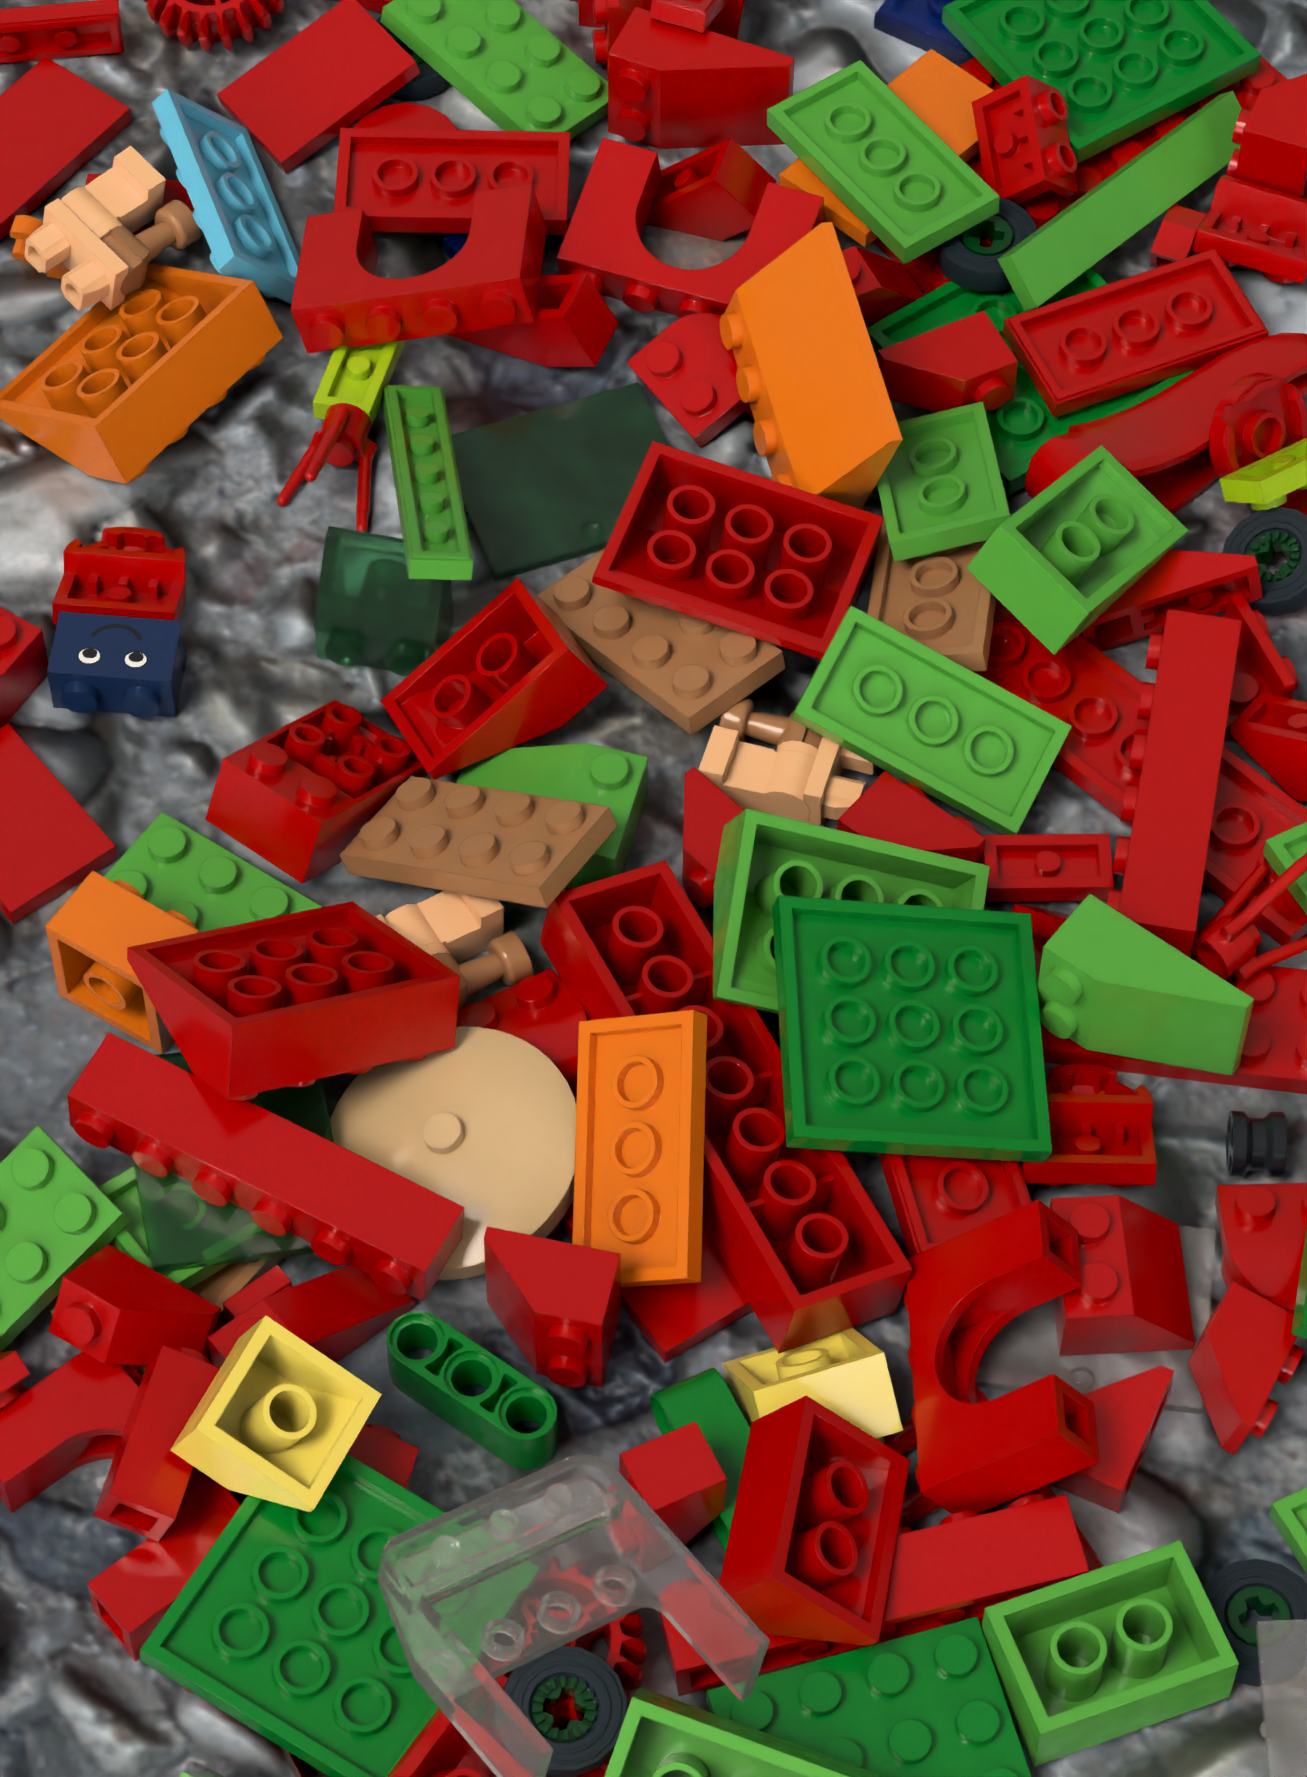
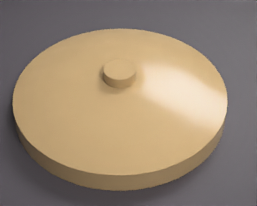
(475, 1126)

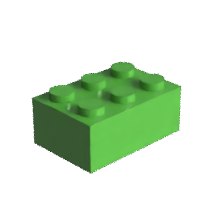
(1108, 1652)

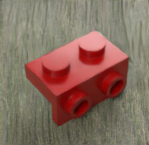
(1256, 230)

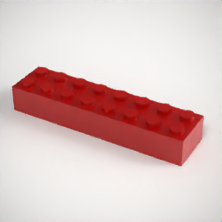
(781, 1216)

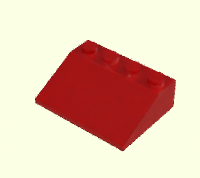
(739, 550)
(298, 998)

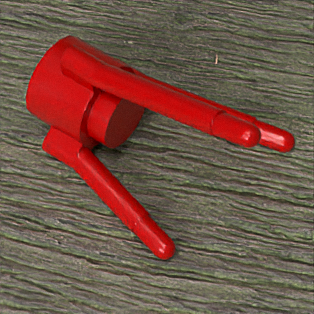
(338, 442)
(1231, 939)

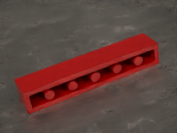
(1178, 775)
(266, 1166)
(934, 1581)

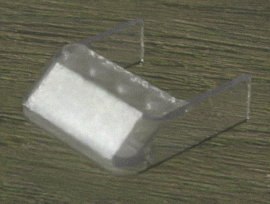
(535, 1573)

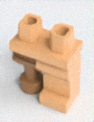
(95, 229)
(795, 780)
(460, 927)

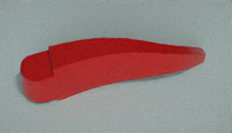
(1168, 434)

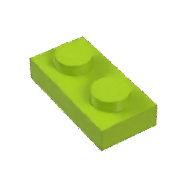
(357, 377)
(1268, 479)

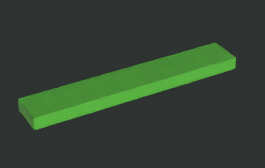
(1122, 203)
(427, 483)

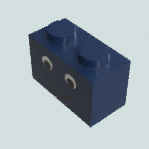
(117, 664)

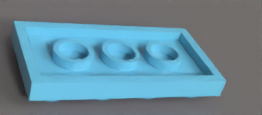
(229, 195)

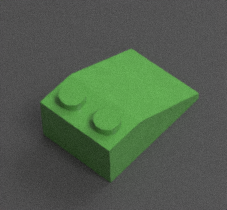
(1076, 549)
(577, 774)
(1137, 995)

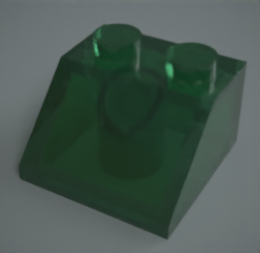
(372, 610)

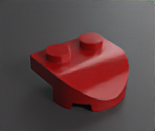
(692, 376)
(123, 576)
(536, 1011)
(1096, 1130)
(1263, 1238)

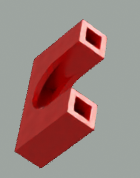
(609, 227)
(480, 288)
(956, 1305)
(77, 1420)
(150, 1480)

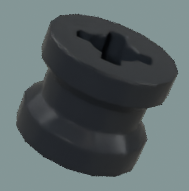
(1256, 1144)

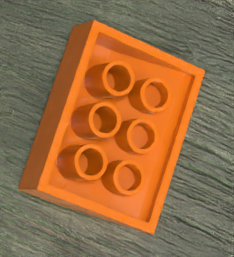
(141, 372)
(811, 373)

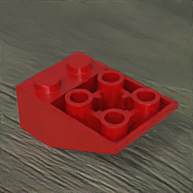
(310, 788)

